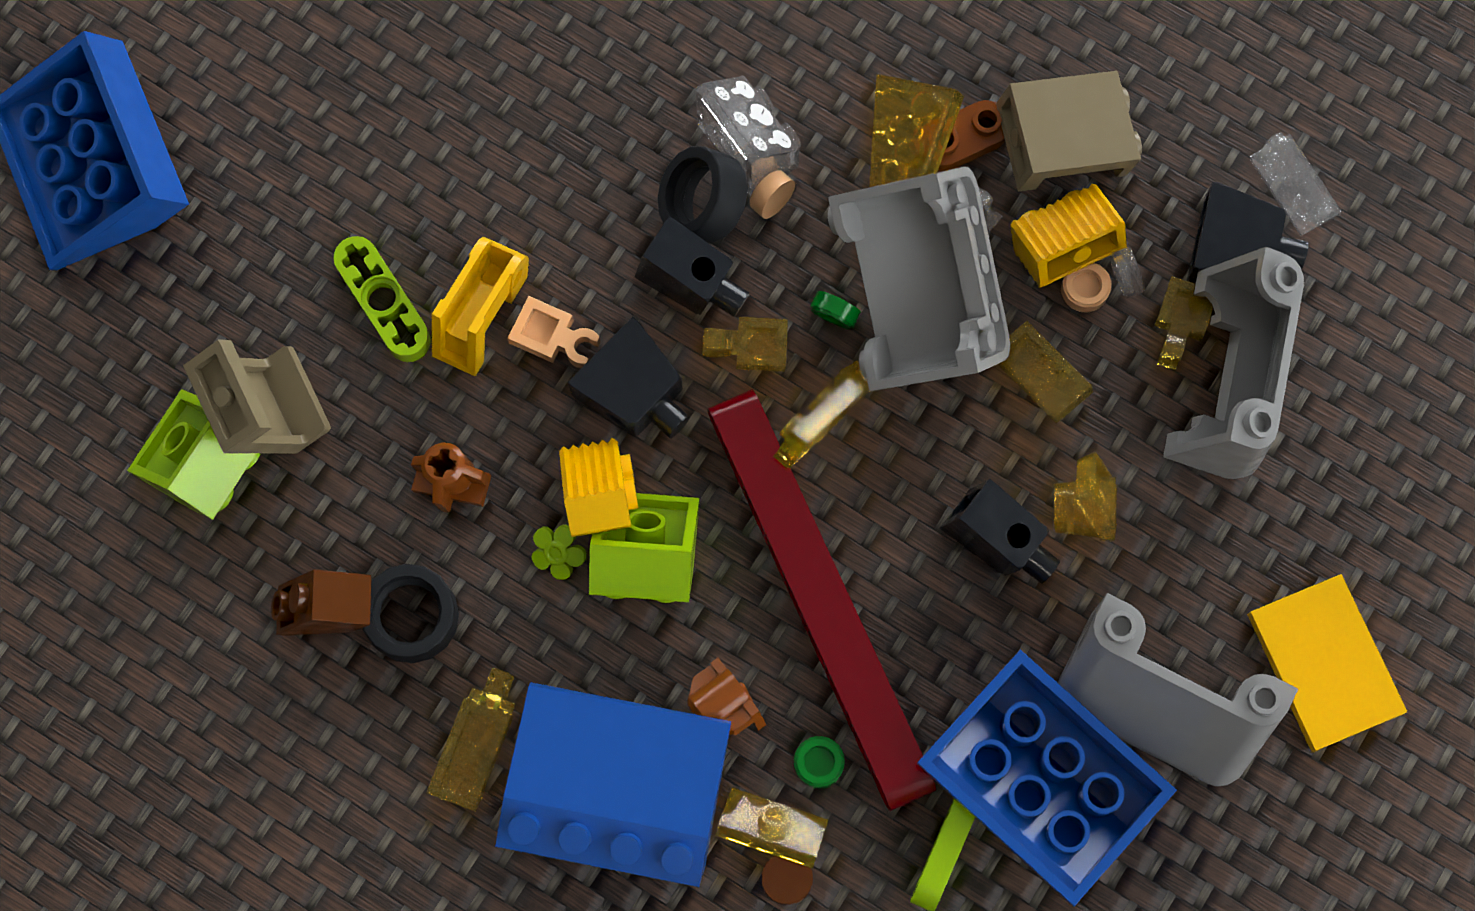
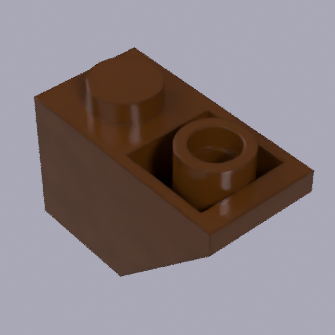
(322, 603)

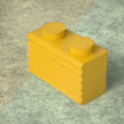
(1068, 235)
(597, 487)

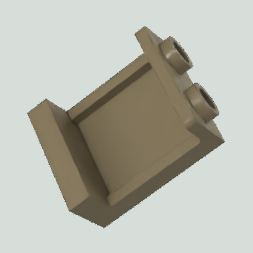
(1068, 127)
(257, 401)

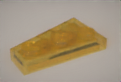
(910, 128)

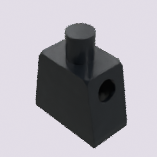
(1237, 225)
(674, 259)
(631, 383)
(982, 527)

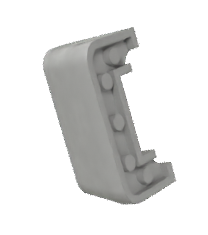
(924, 278)
(1259, 305)
(1164, 710)

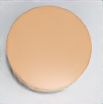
(772, 194)
(1086, 288)

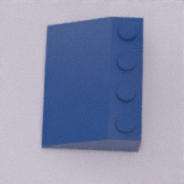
(87, 151)
(1046, 777)
(613, 784)

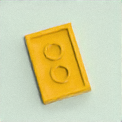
(1329, 655)

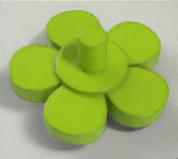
(556, 551)

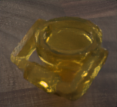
(1089, 503)

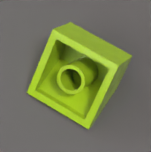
(187, 461)
(649, 557)

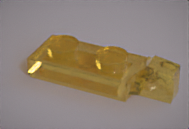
(825, 414)
(474, 743)

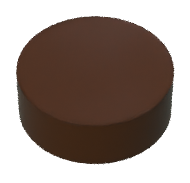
(786, 881)

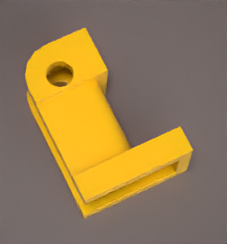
(465, 313)

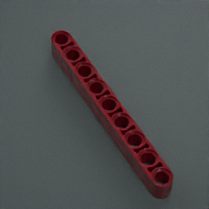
(821, 601)

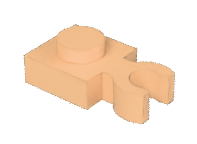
(547, 331)

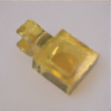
(1183, 317)
(757, 343)

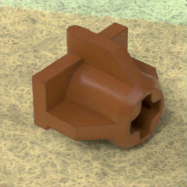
(449, 477)
(721, 696)

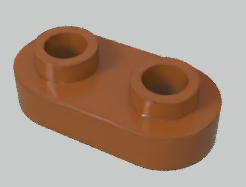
(970, 138)

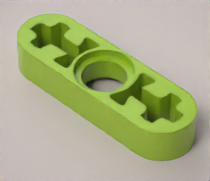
(386, 280)
(942, 857)

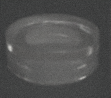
(1127, 272)

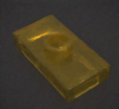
(1044, 373)
(772, 827)

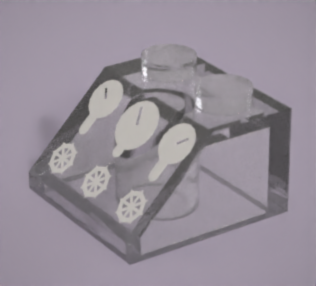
(743, 126)

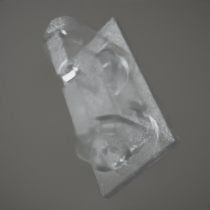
(1294, 183)

